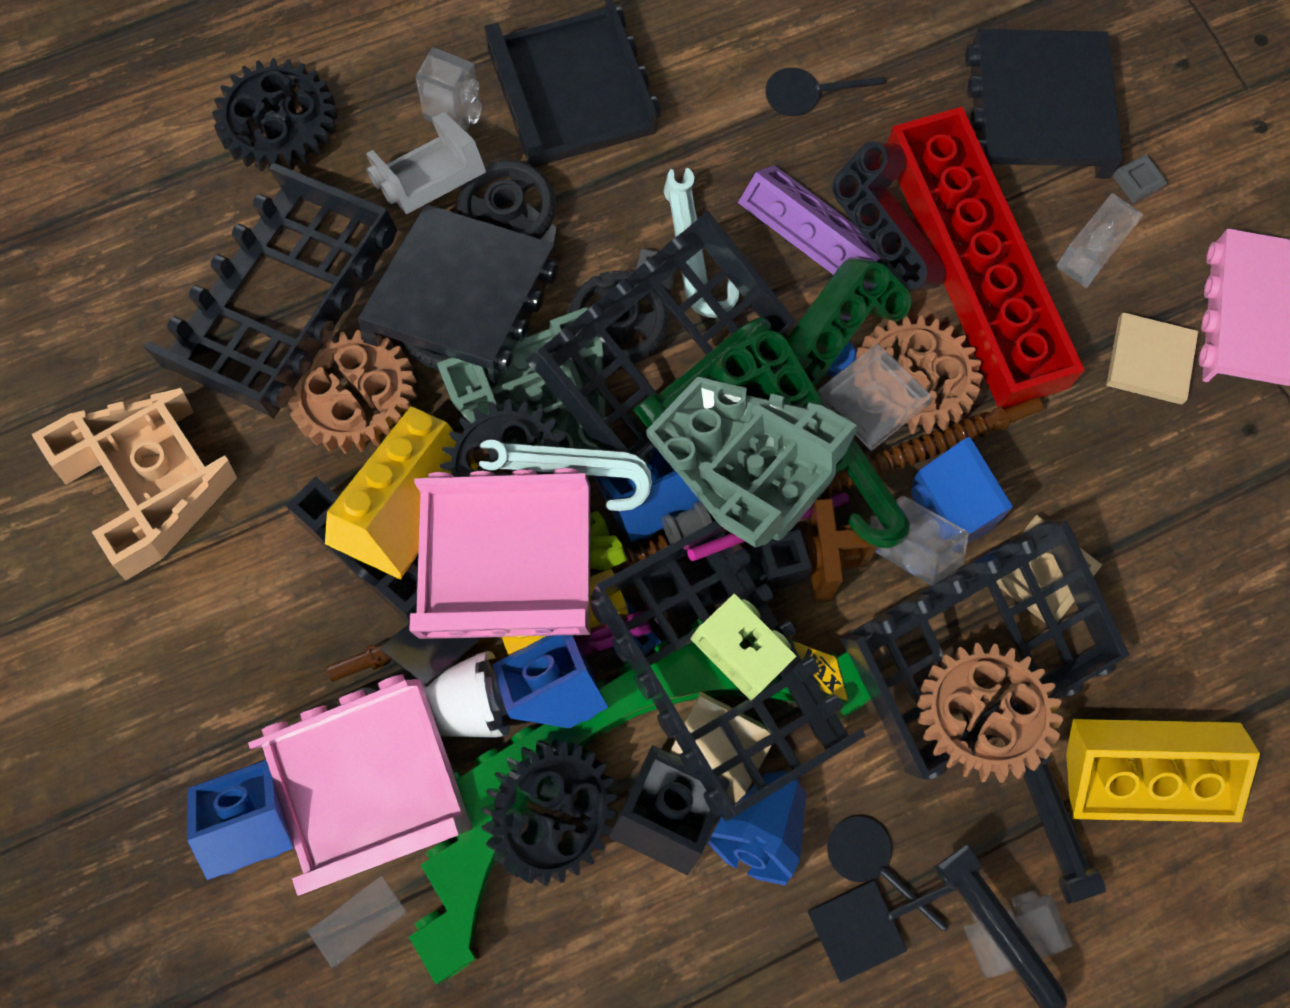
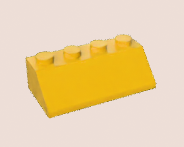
(380, 508)
(1159, 770)

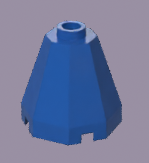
(765, 834)

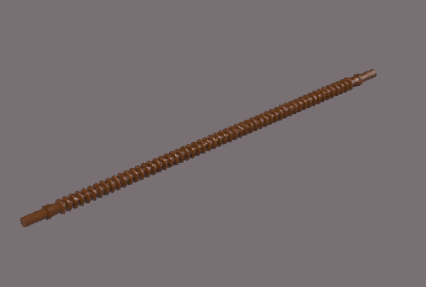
(997, 420)

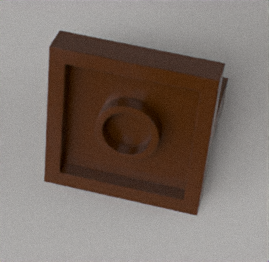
(832, 550)

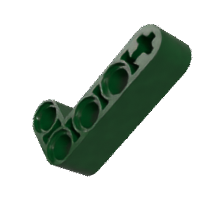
(841, 307)
(768, 374)

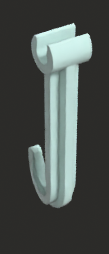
(683, 216)
(586, 461)

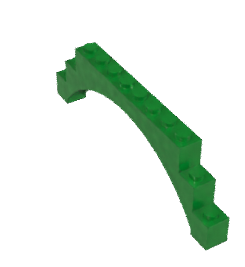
(462, 868)

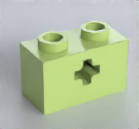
(749, 668)

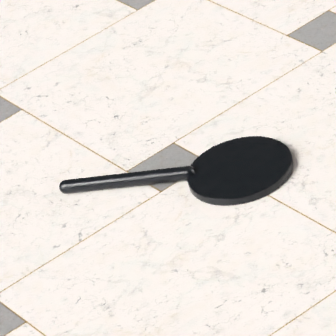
(797, 91)
(862, 852)

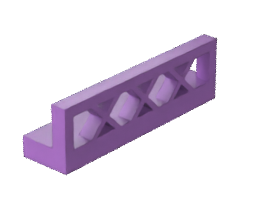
(804, 219)

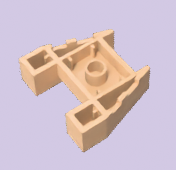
(149, 467)

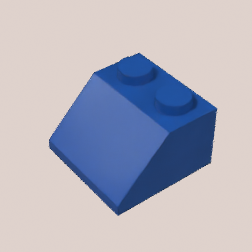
(962, 490)
(667, 496)
(550, 683)
(236, 821)

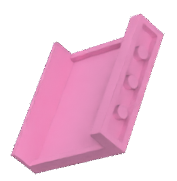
(1247, 308)
(503, 555)
(363, 782)

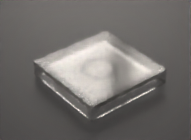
(875, 396)

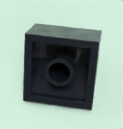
(666, 813)

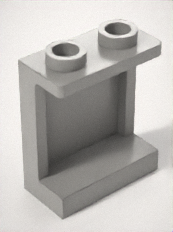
(428, 169)

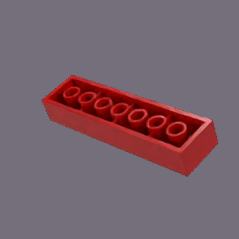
(985, 260)

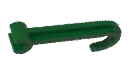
(655, 405)
(881, 502)

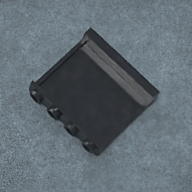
(573, 85)
(1044, 98)
(461, 290)

